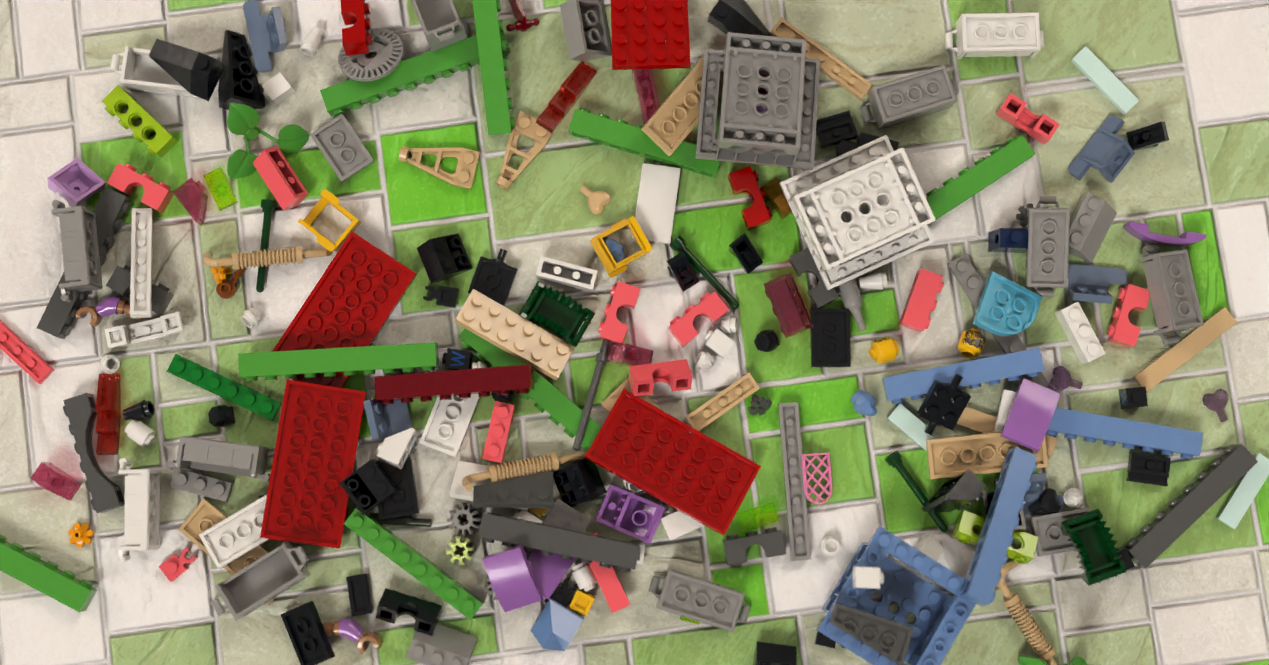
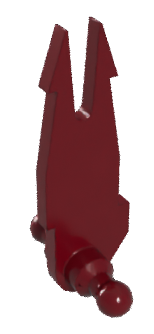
(522, 23)

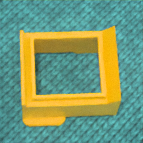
(329, 198)
(604, 254)

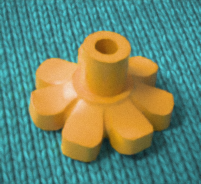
(220, 273)
(80, 534)

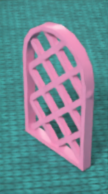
(817, 483)

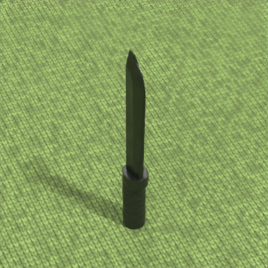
(404, 520)

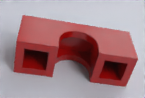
(356, 38)
(746, 182)

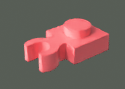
(175, 565)

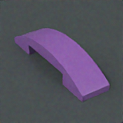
(1141, 232)

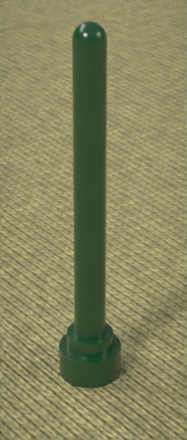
(268, 208)
(680, 245)
(895, 460)

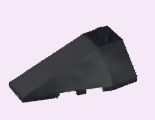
(736, 17)
(190, 68)
(239, 78)

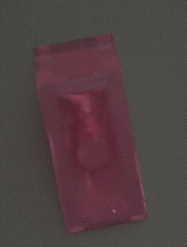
(193, 198)
(628, 354)
(55, 480)

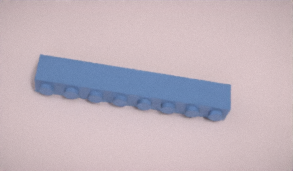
(973, 374)
(1126, 432)
(999, 526)

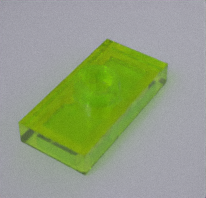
(220, 189)
(757, 517)

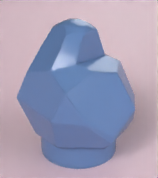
(615, 249)
(864, 403)

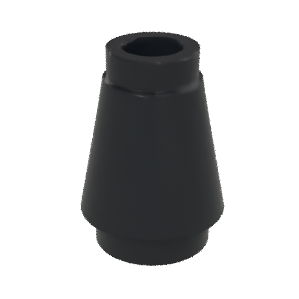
(140, 410)

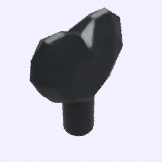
(1046, 502)

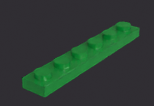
(224, 387)

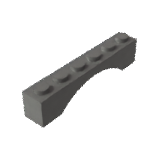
(82, 415)

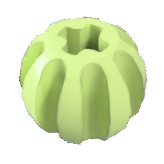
(454, 548)

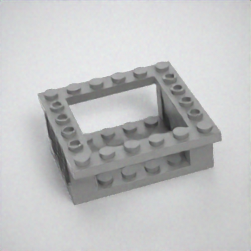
(788, 128)

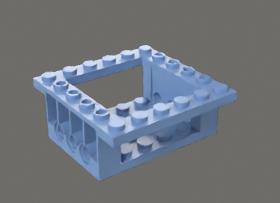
(936, 613)

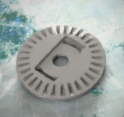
(381, 65)

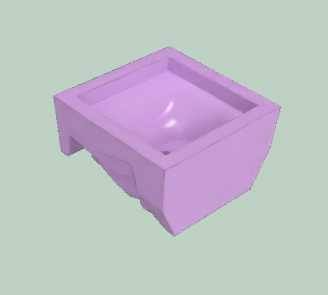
(76, 183)

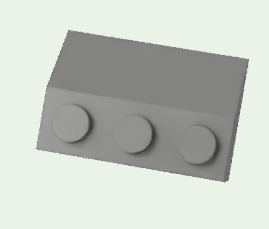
(585, 29)
(1089, 226)
(443, 648)

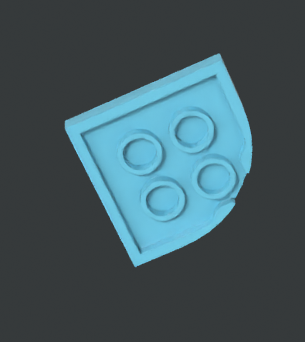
(1006, 306)

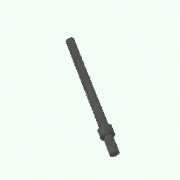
(601, 360)

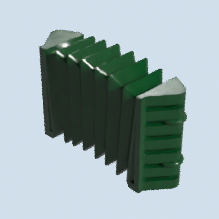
(557, 312)
(1094, 547)

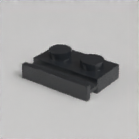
(834, 129)
(1148, 469)

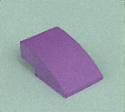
(1030, 414)
(630, 514)
(549, 570)
(512, 578)

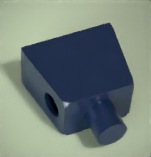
(1010, 240)

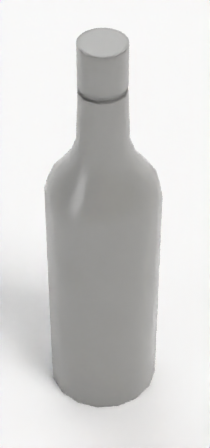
(852, 300)

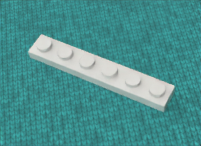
(141, 263)

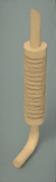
(264, 258)
(521, 468)
(1024, 620)

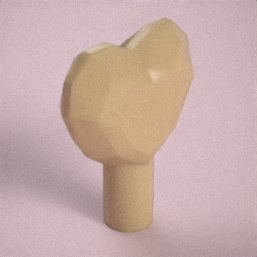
(596, 199)

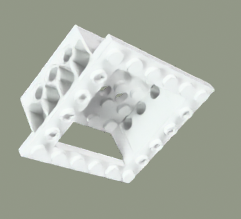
(821, 207)

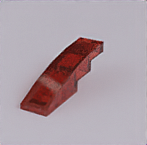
(566, 97)
(109, 414)

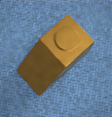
(777, 198)

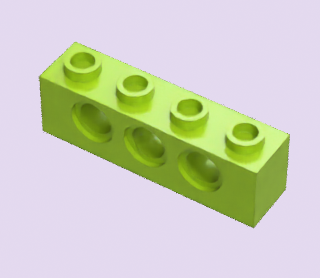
(117, 100)
(1024, 542)

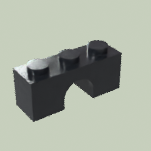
(395, 604)

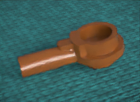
(228, 287)

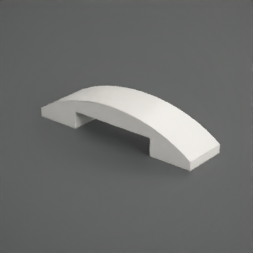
(144, 331)

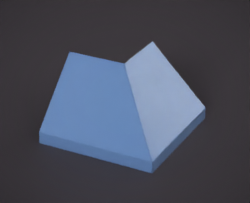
(556, 626)

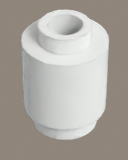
(140, 433)
(584, 576)

